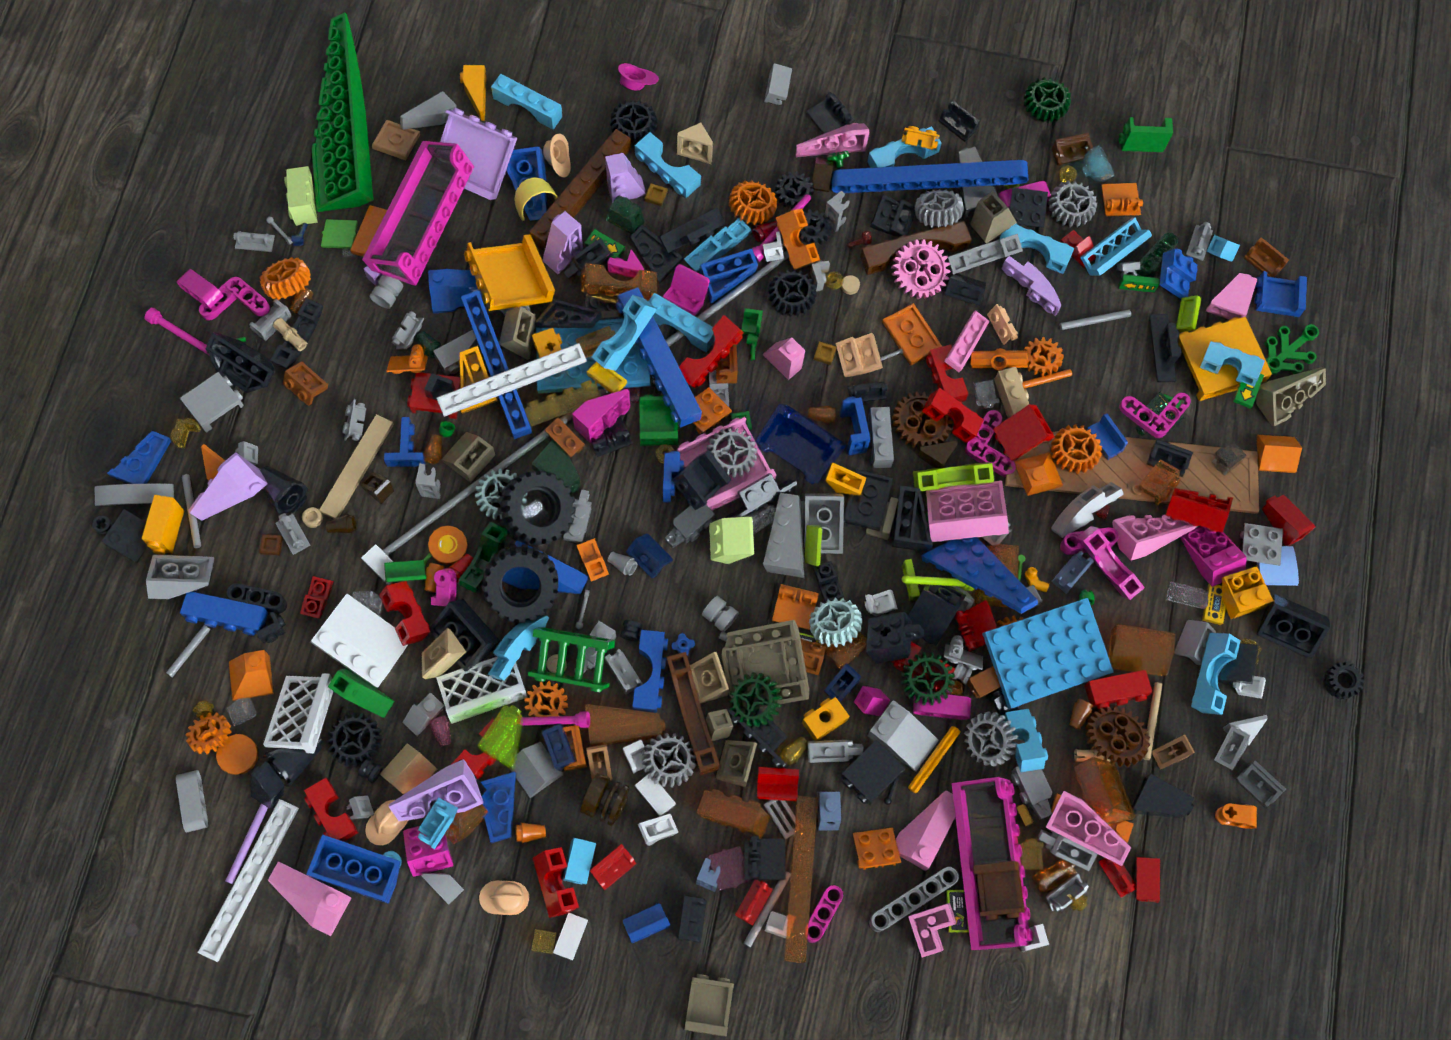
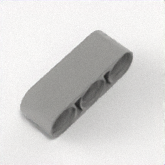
(191, 801)

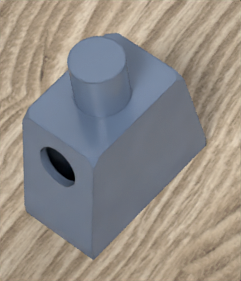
(828, 811)

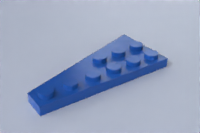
(979, 568)

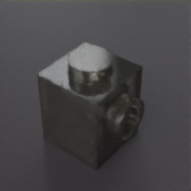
(1228, 458)

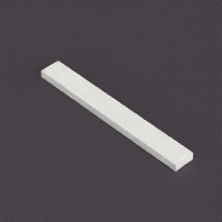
(511, 379)
(248, 880)

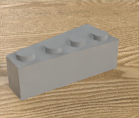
(785, 543)

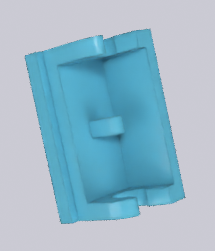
(437, 822)
(579, 861)

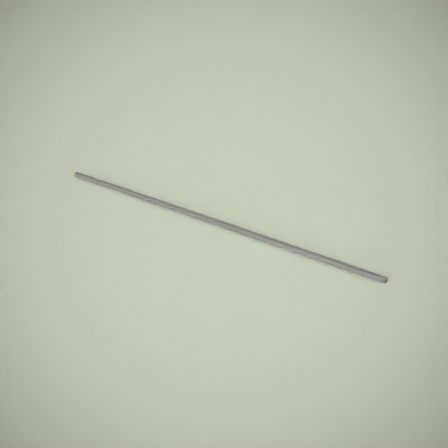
(567, 417)

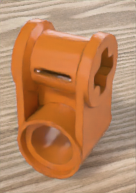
(1240, 815)

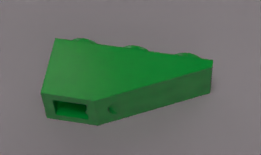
(360, 692)

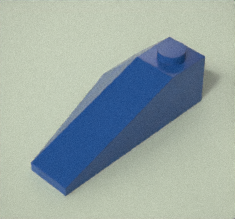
(447, 288)
(569, 579)

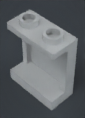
(211, 400)

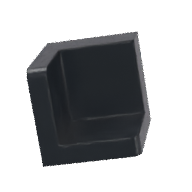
(438, 386)

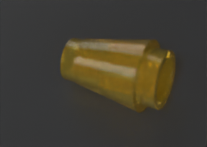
(793, 751)

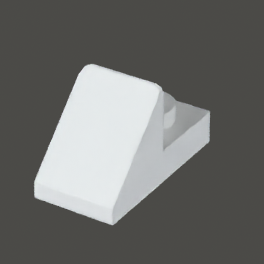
(658, 829)

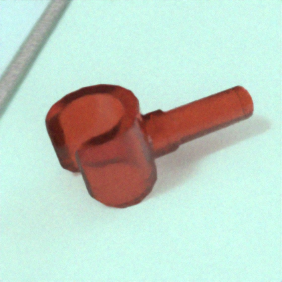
(866, 239)

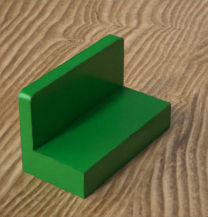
(404, 571)

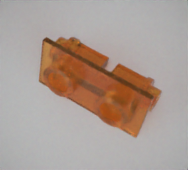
(1047, 877)

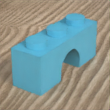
(1247, 365)
(1030, 754)

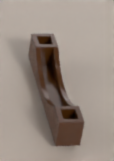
(949, 238)
(692, 713)

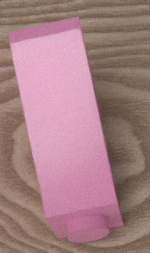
(1234, 298)
(786, 357)

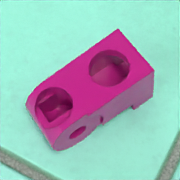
(446, 587)

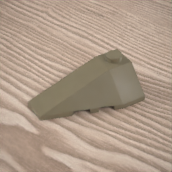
(1284, 395)

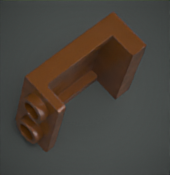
(1000, 890)

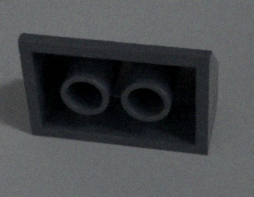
(1293, 626)
(468, 629)

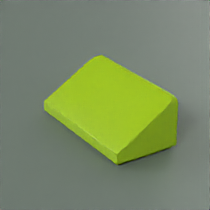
(813, 544)

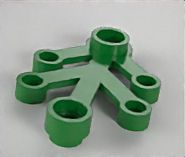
(1288, 352)

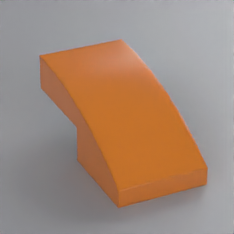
(592, 559)

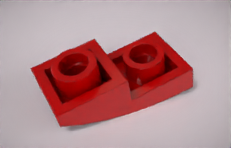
(317, 597)

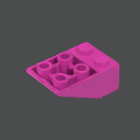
(600, 413)
(1213, 554)

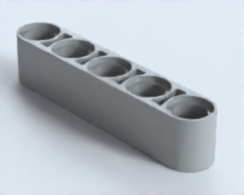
(922, 894)

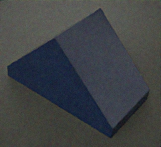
(843, 683)

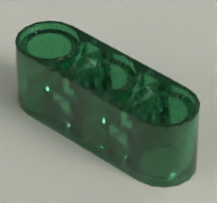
(1153, 262)

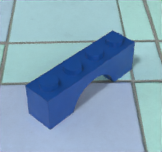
(647, 695)

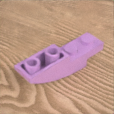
(1039, 287)

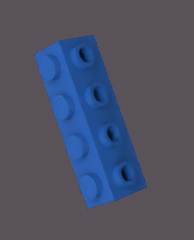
(224, 613)

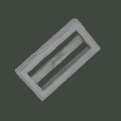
(782, 816)

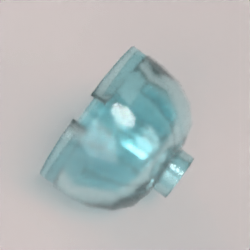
(1097, 165)

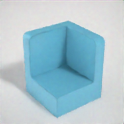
(1223, 248)

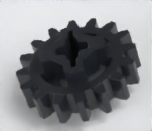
(795, 184)
(812, 232)

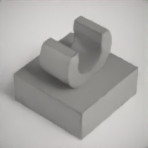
(1127, 267)
(248, 451)
(361, 807)

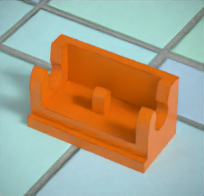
(574, 738)

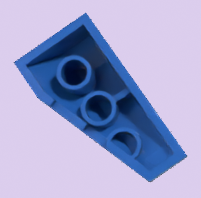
(528, 164)

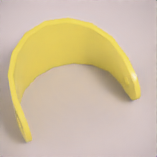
(529, 189)

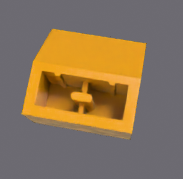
(1245, 592)

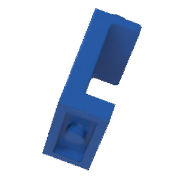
(1281, 295)
(859, 441)

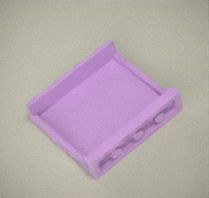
(485, 148)

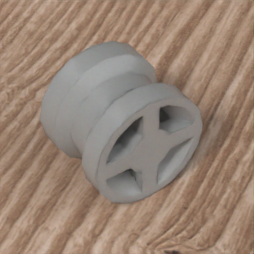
(962, 672)

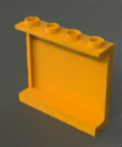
(510, 275)
(1232, 334)

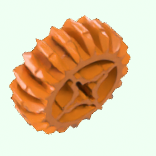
(752, 202)
(285, 278)
(1076, 459)

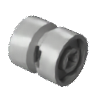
(385, 292)
(720, 613)

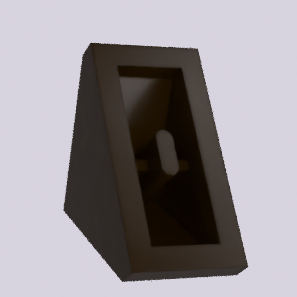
(822, 174)
(937, 454)
(378, 487)

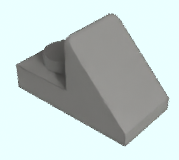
(420, 715)

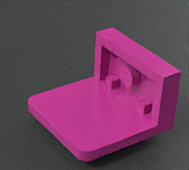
(687, 289)

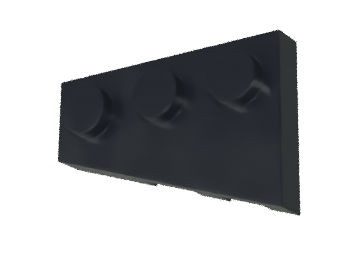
(567, 315)

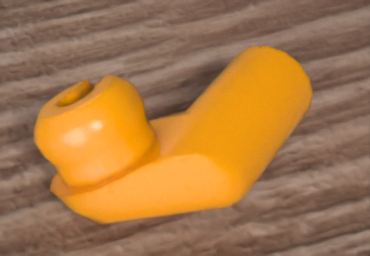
(1032, 579)

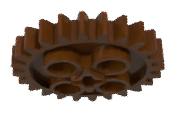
(905, 413)
(1117, 736)

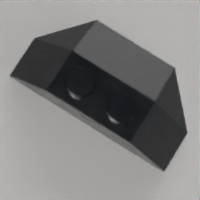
(239, 363)

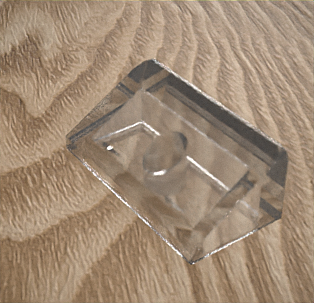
(535, 513)
(1187, 595)

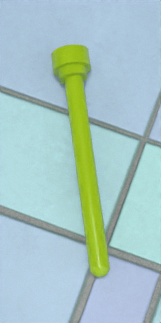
(936, 581)

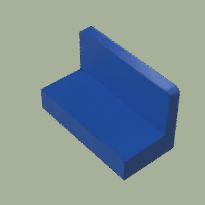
(1111, 438)
(646, 923)

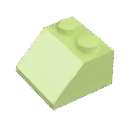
(731, 539)

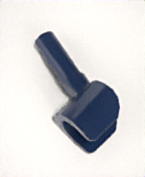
(298, 240)

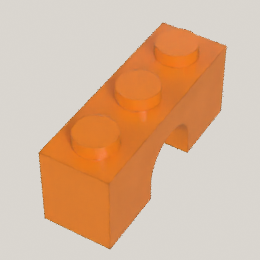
(790, 226)

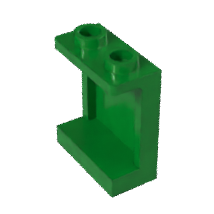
(1145, 137)
(656, 422)

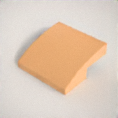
(859, 355)

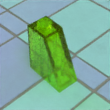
(504, 736)

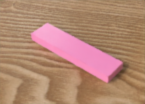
(966, 341)

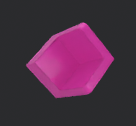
(871, 701)

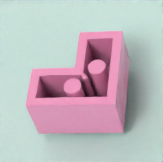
(926, 925)

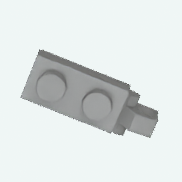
(581, 517)
(833, 750)

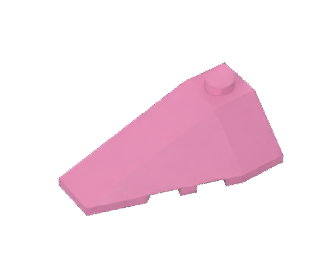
(849, 138)
(925, 834)
(313, 900)

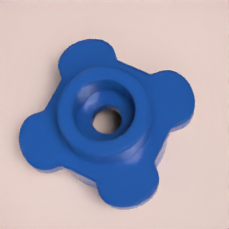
(678, 644)

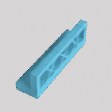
(1120, 251)

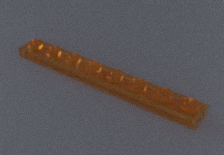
(801, 880)

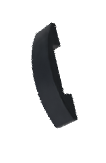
(305, 326)

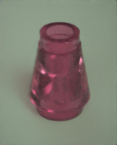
(441, 729)

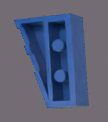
(728, 272)

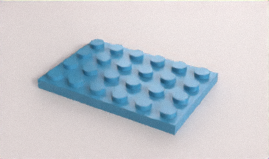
(632, 367)
(1047, 653)

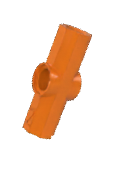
(987, 359)

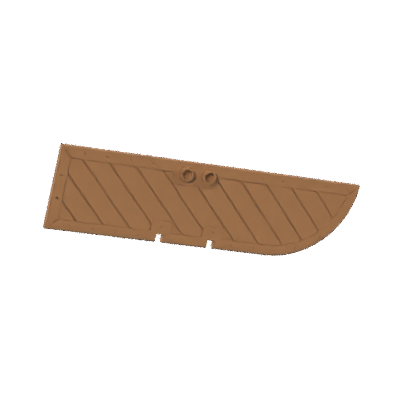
(1131, 468)

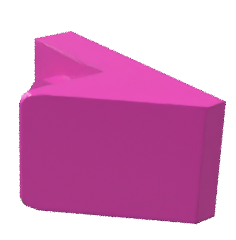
(625, 268)

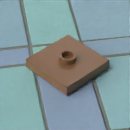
(395, 140)

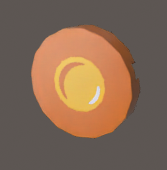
(447, 545)

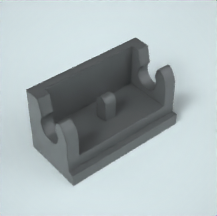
(1260, 783)

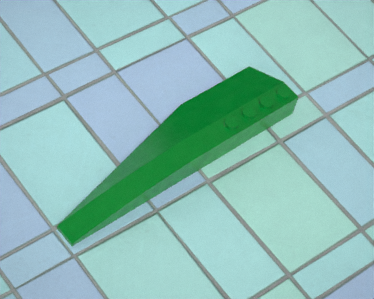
(341, 142)

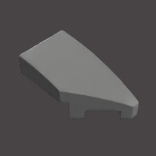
(443, 885)

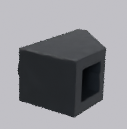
(266, 785)

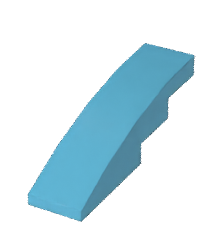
(718, 245)

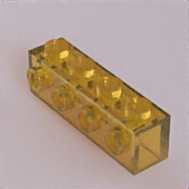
(561, 404)

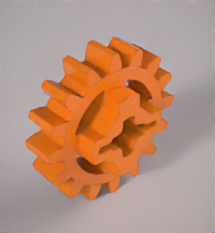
(1043, 355)
(552, 697)
(208, 733)

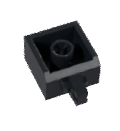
(891, 637)

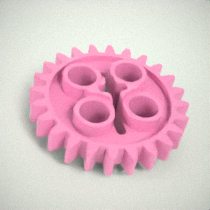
(909, 279)

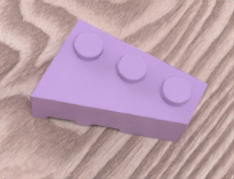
(623, 178)
(563, 242)

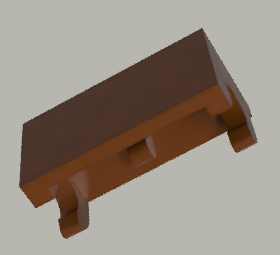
(1071, 148)

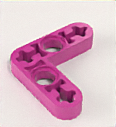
(232, 294)
(1160, 420)
(981, 444)

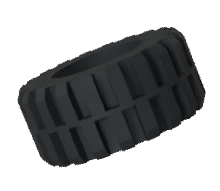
(560, 505)
(514, 608)

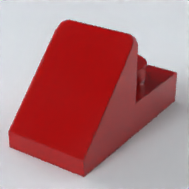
(1080, 246)

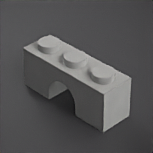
(882, 444)

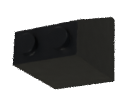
(936, 610)

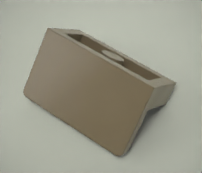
(887, 521)

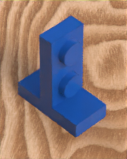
(406, 457)

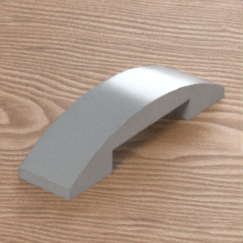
(985, 253)
(131, 493)

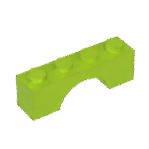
(953, 476)

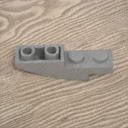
(1080, 510)

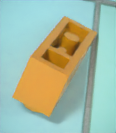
(475, 86)

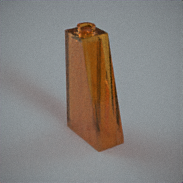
(620, 725)

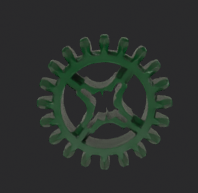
(1046, 94)
(935, 676)
(757, 691)

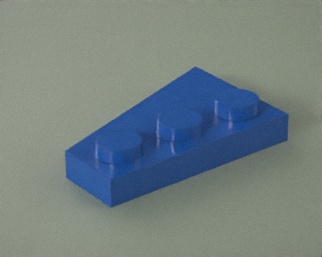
(142, 462)
(500, 806)

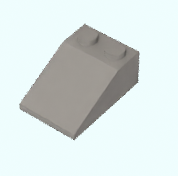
(828, 512)
(177, 575)
(903, 736)

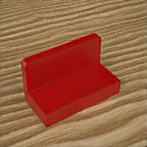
(777, 784)

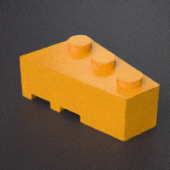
(472, 371)

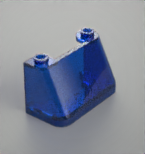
(800, 442)

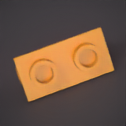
(913, 135)

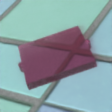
(731, 867)

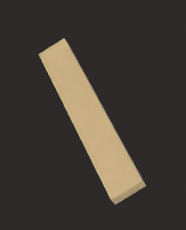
(356, 467)

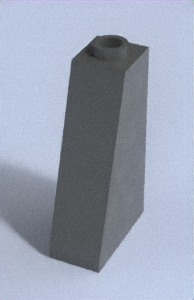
(971, 195)

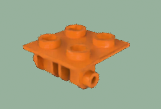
(1121, 199)
(415, 362)
(712, 410)
(795, 605)
(876, 848)

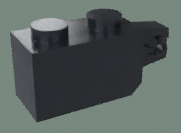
(595, 253)

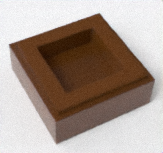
(271, 544)

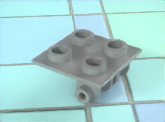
(1262, 544)
(955, 654)

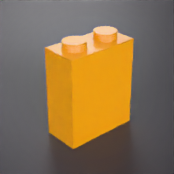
(163, 524)

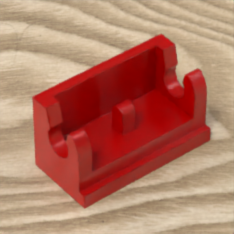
(613, 867)
(1148, 879)

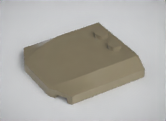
(771, 651)

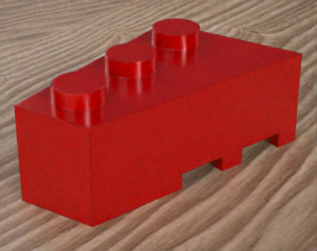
(1199, 510)

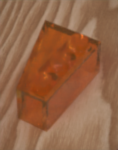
(733, 812)

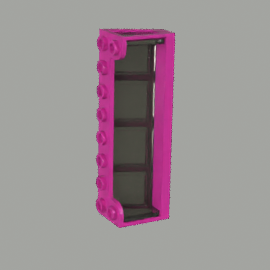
(419, 211)
(989, 836)

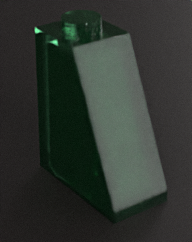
(555, 460)

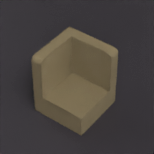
(719, 724)

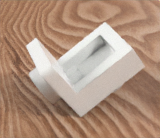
(880, 603)
(1251, 690)

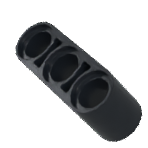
(250, 593)

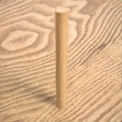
(1153, 717)

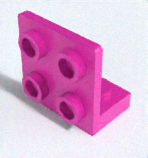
(422, 857)

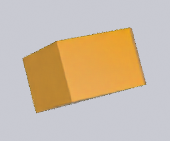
(845, 480)

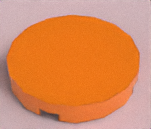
(237, 754)

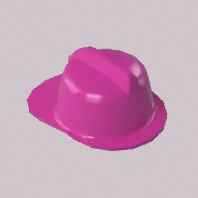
(636, 78)

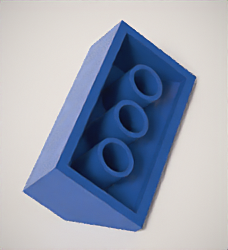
(354, 869)

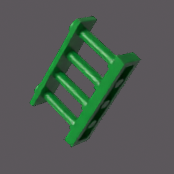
(582, 643)

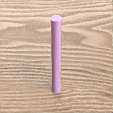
(246, 844)

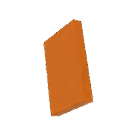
(367, 230)
(911, 333)

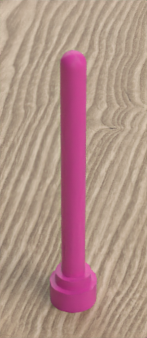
(758, 250)
(154, 317)
(581, 720)

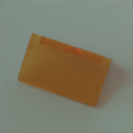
(591, 341)

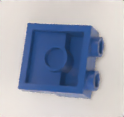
(1177, 273)
(672, 467)

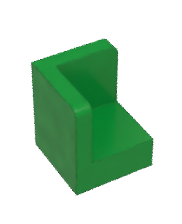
(752, 321)

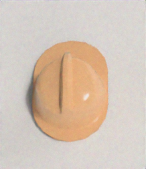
(557, 154)
(383, 825)
(504, 897)

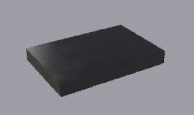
(869, 507)

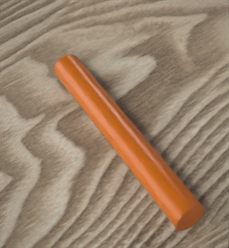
(1041, 380)

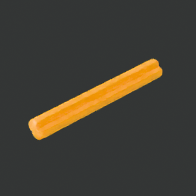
(934, 759)

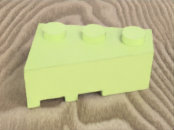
(300, 196)

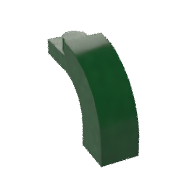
(491, 543)

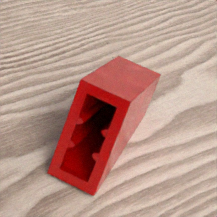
(1287, 516)

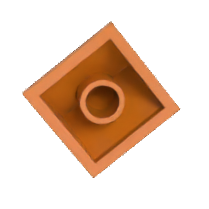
(1278, 453)

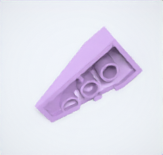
(234, 483)
(452, 784)

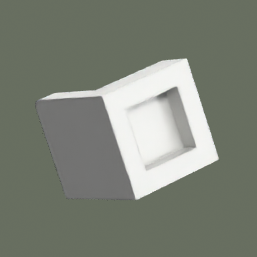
(774, 250)
(634, 755)
(776, 924)
(1039, 938)

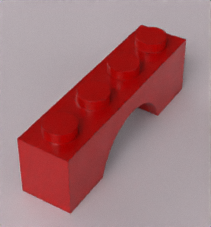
(726, 335)

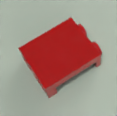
(418, 399)
(1023, 432)

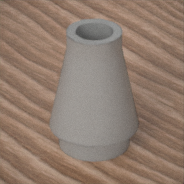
(623, 563)

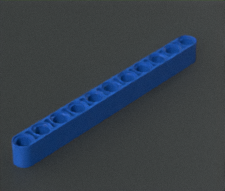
(930, 176)

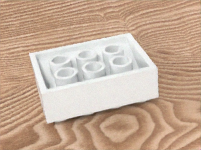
(360, 641)

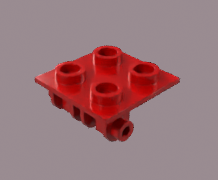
(974, 623)

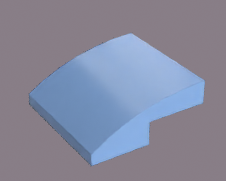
(1285, 573)

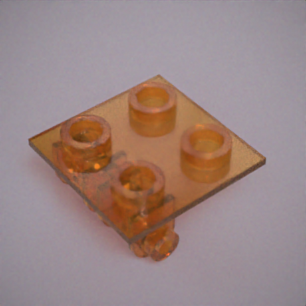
(846, 653)

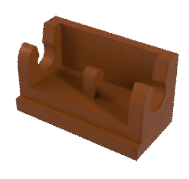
(1266, 258)
(727, 368)
(983, 683)

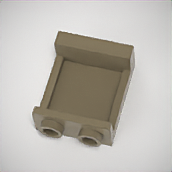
(709, 1005)

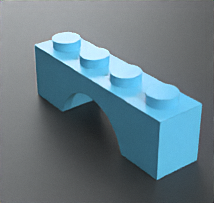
(511, 92)
(886, 155)
(682, 179)
(1055, 253)
(636, 316)
(697, 331)
(1219, 651)

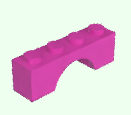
(1118, 574)

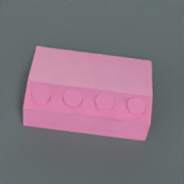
(967, 511)

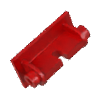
(1118, 877)
(754, 902)

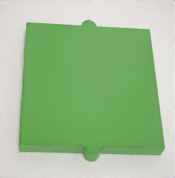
(339, 233)

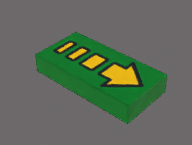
(616, 248)
(1139, 283)
(1247, 394)

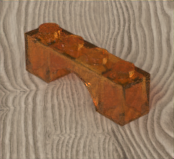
(597, 280)

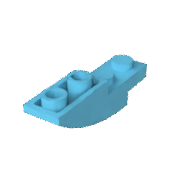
(512, 644)

